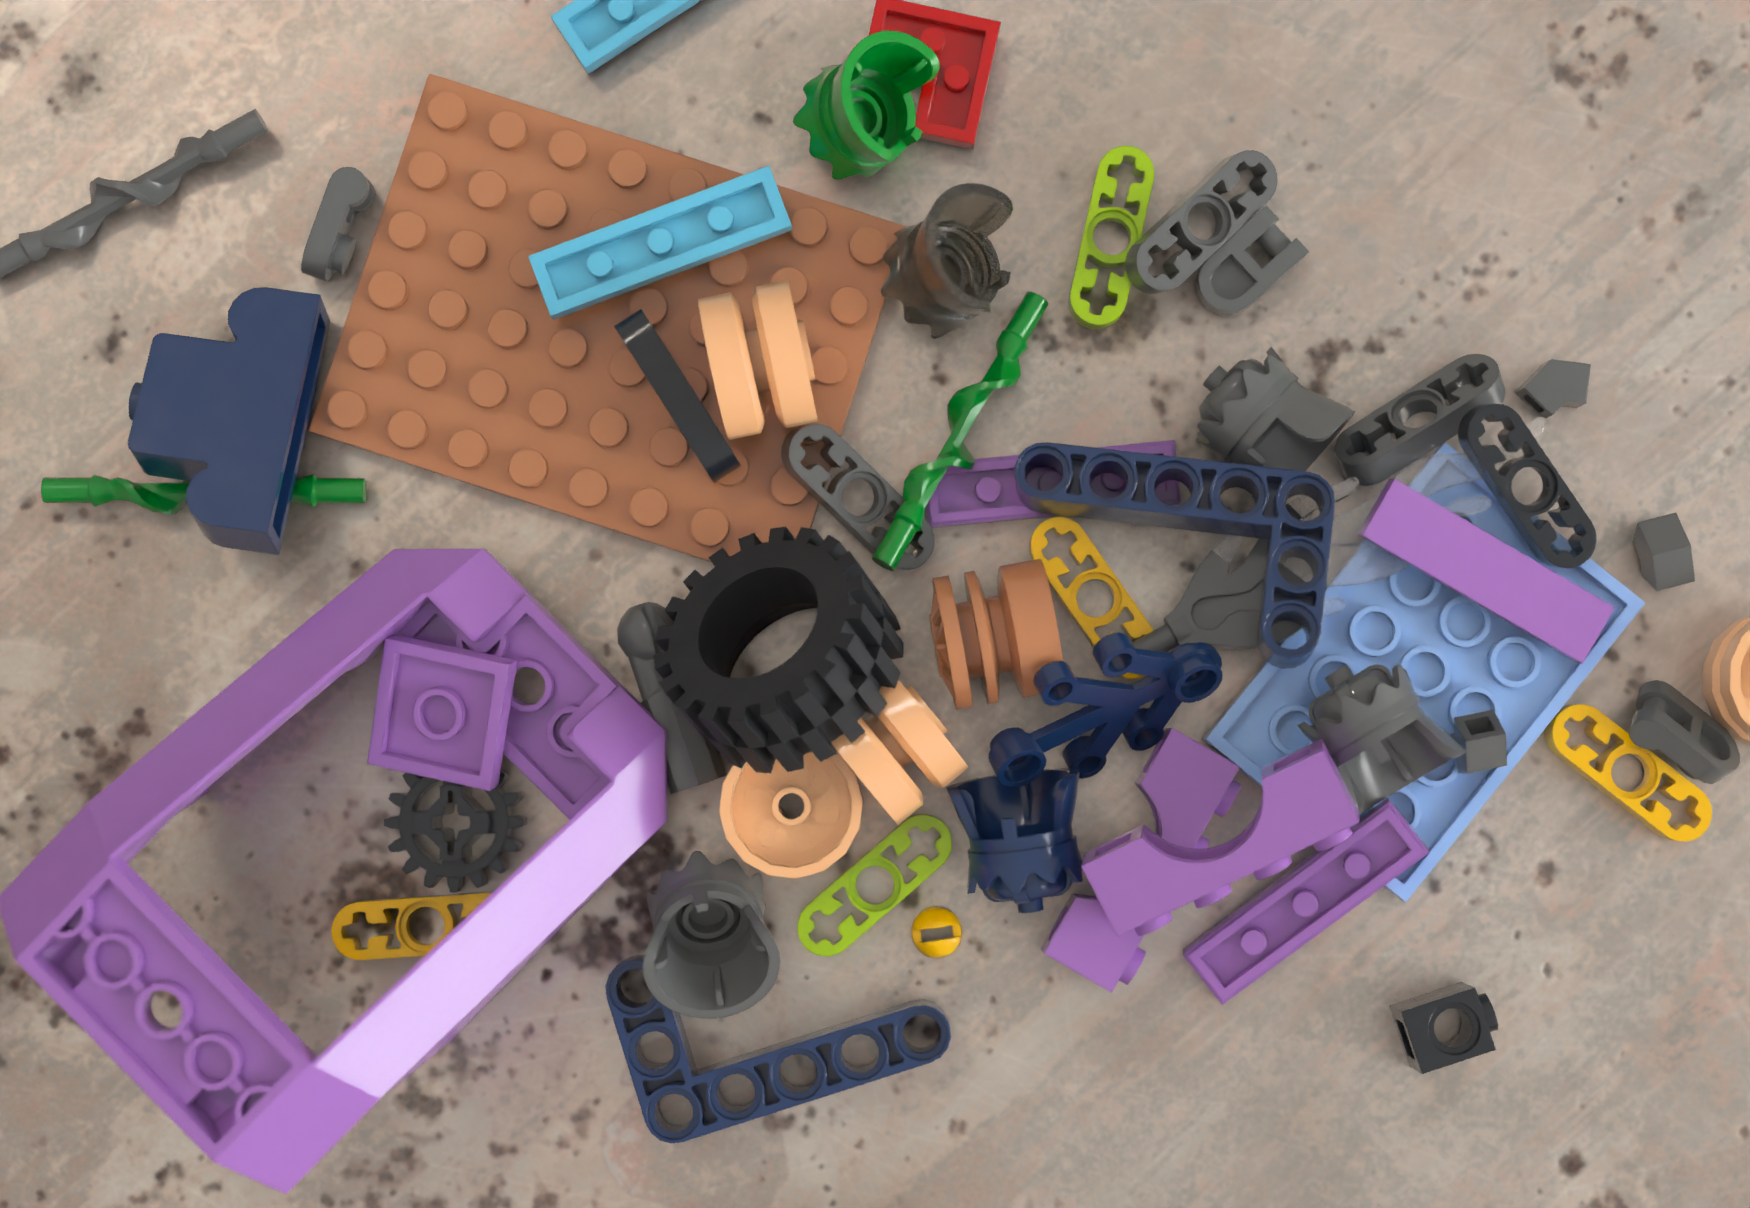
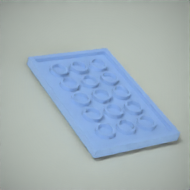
(1458, 665)

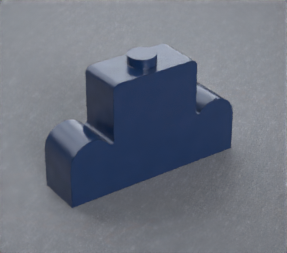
(234, 414)

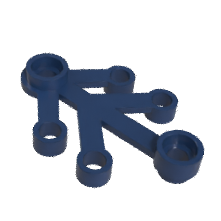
(1113, 709)

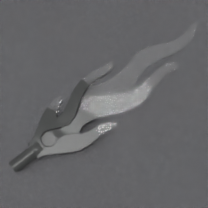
(1226, 606)

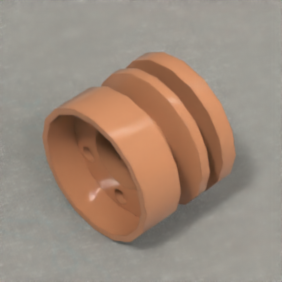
(995, 633)

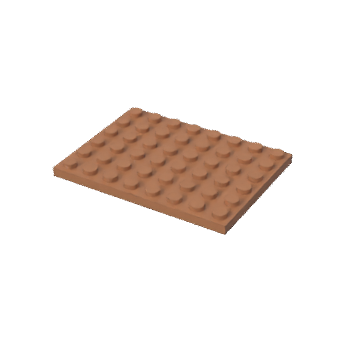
(475, 381)

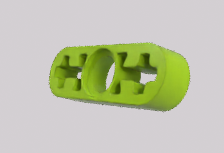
(1104, 189)
(829, 904)

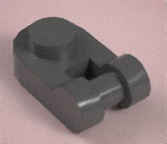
(329, 243)
(1233, 279)
(1683, 733)

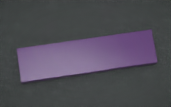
(990, 493)
(1485, 570)
(1305, 902)

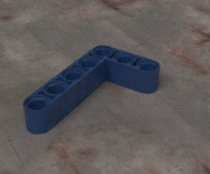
(1204, 513)
(760, 1066)

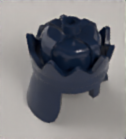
(1020, 837)

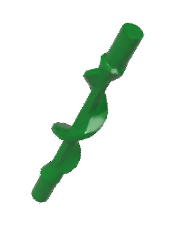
(961, 414)
(171, 497)

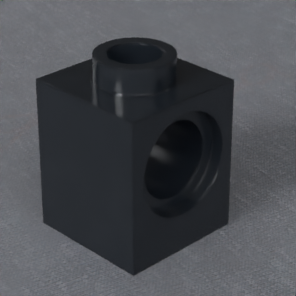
(1416, 1021)

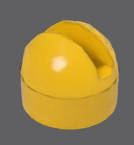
(934, 918)

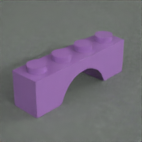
(1184, 790)
(1146, 877)

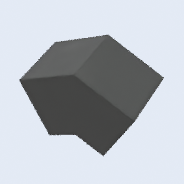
(1556, 386)
(1664, 552)
(1483, 739)

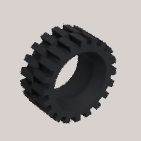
(813, 692)

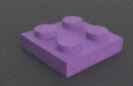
(441, 712)

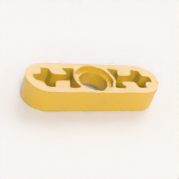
(1079, 551)
(1654, 814)
(378, 912)

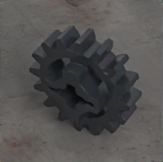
(454, 852)

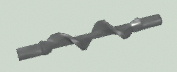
(148, 188)

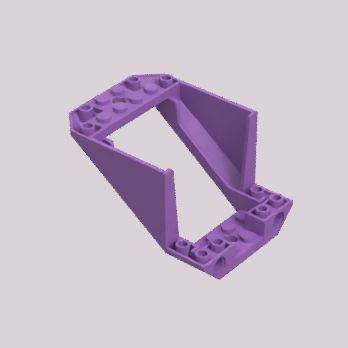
(231, 1064)

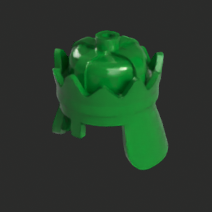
(864, 107)

